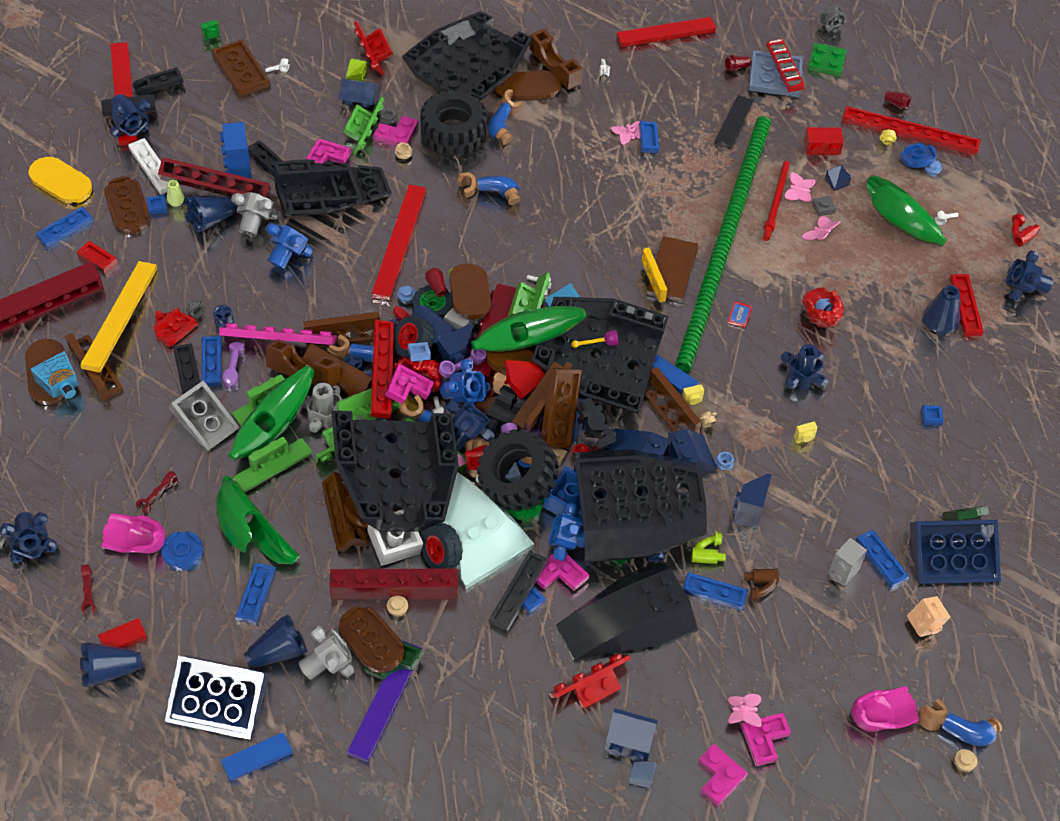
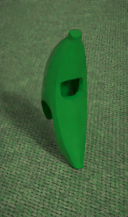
(903, 211)
(528, 328)
(272, 414)
(231, 509)

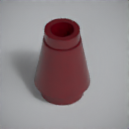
(736, 63)
(898, 99)
(436, 281)

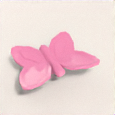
(627, 133)
(800, 188)
(825, 226)
(745, 709)

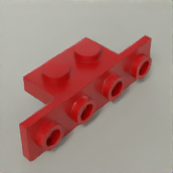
(376, 46)
(595, 684)

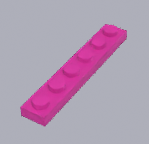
(270, 333)

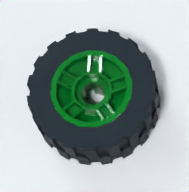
(439, 305)

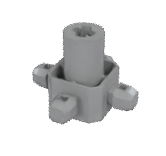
(254, 210)
(321, 405)
(328, 653)

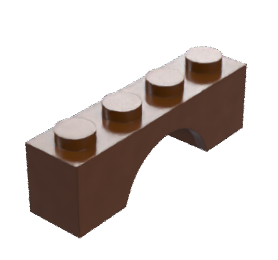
(545, 50)
(284, 359)

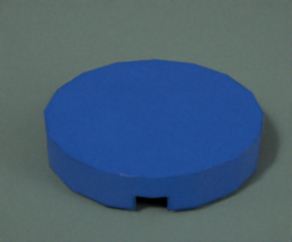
(918, 155)
(182, 550)

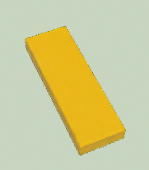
(654, 275)

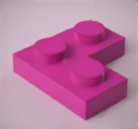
(399, 134)
(327, 150)
(408, 381)
(566, 570)
(760, 738)
(725, 771)

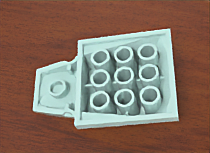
(486, 532)

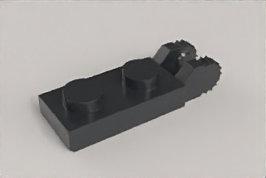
(158, 81)

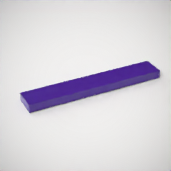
(379, 714)

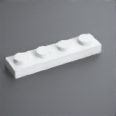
(149, 162)

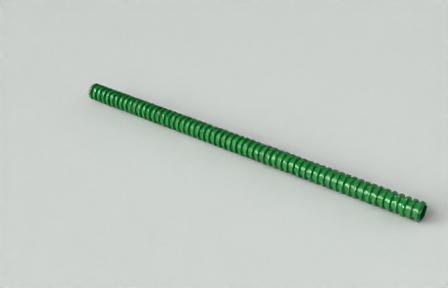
(722, 245)

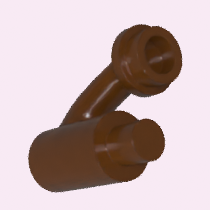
(768, 576)

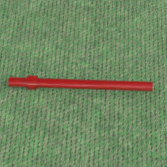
(770, 223)

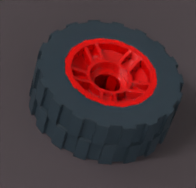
(412, 330)
(441, 547)

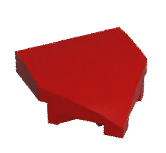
(173, 326)
(522, 376)

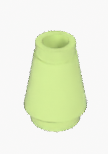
(174, 193)

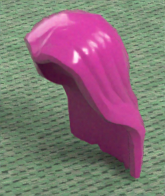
(133, 534)
(885, 709)

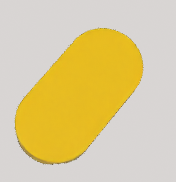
(60, 180)

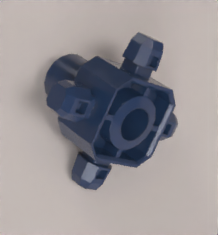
(129, 116)
(1027, 277)
(804, 368)
(469, 423)
(28, 536)

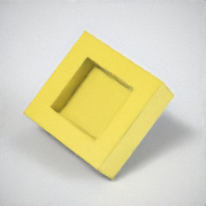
(693, 394)
(805, 432)

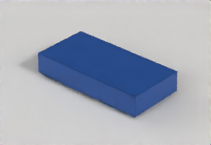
(648, 137)

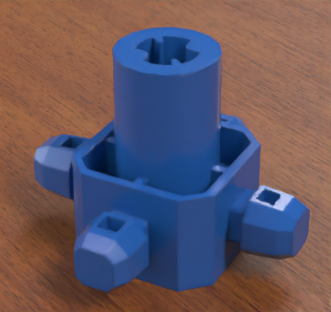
(287, 243)
(465, 385)
(566, 532)

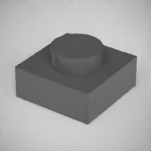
(824, 206)

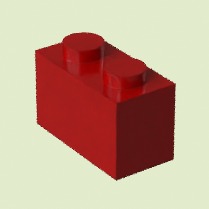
(823, 141)

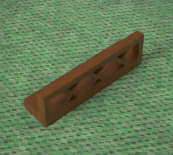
(344, 326)
(97, 381)
(674, 400)
(535, 404)
(342, 528)

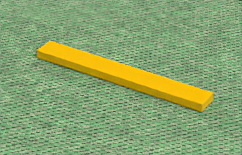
(118, 317)

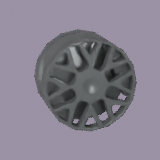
(832, 18)

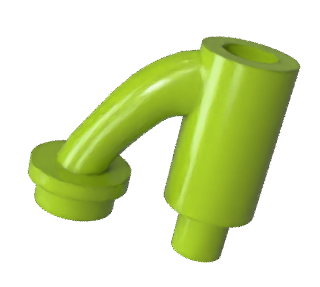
(708, 556)

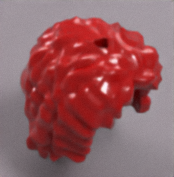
(819, 317)
(426, 368)

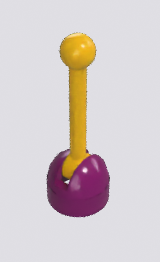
(610, 338)

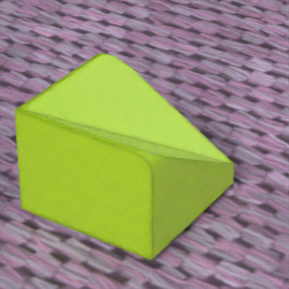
(356, 70)

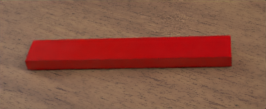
(666, 32)
(382, 368)

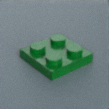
(827, 59)

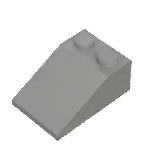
(203, 416)

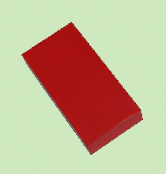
(99, 257)
(124, 635)

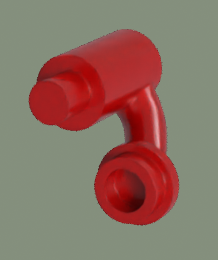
(1026, 234)

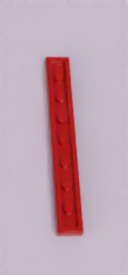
(122, 80)
(911, 130)
(399, 242)

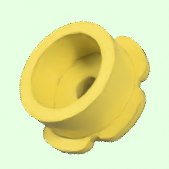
(888, 137)

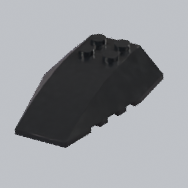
(325, 188)
(630, 614)

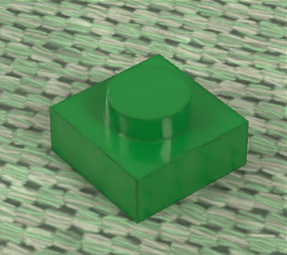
(210, 30)

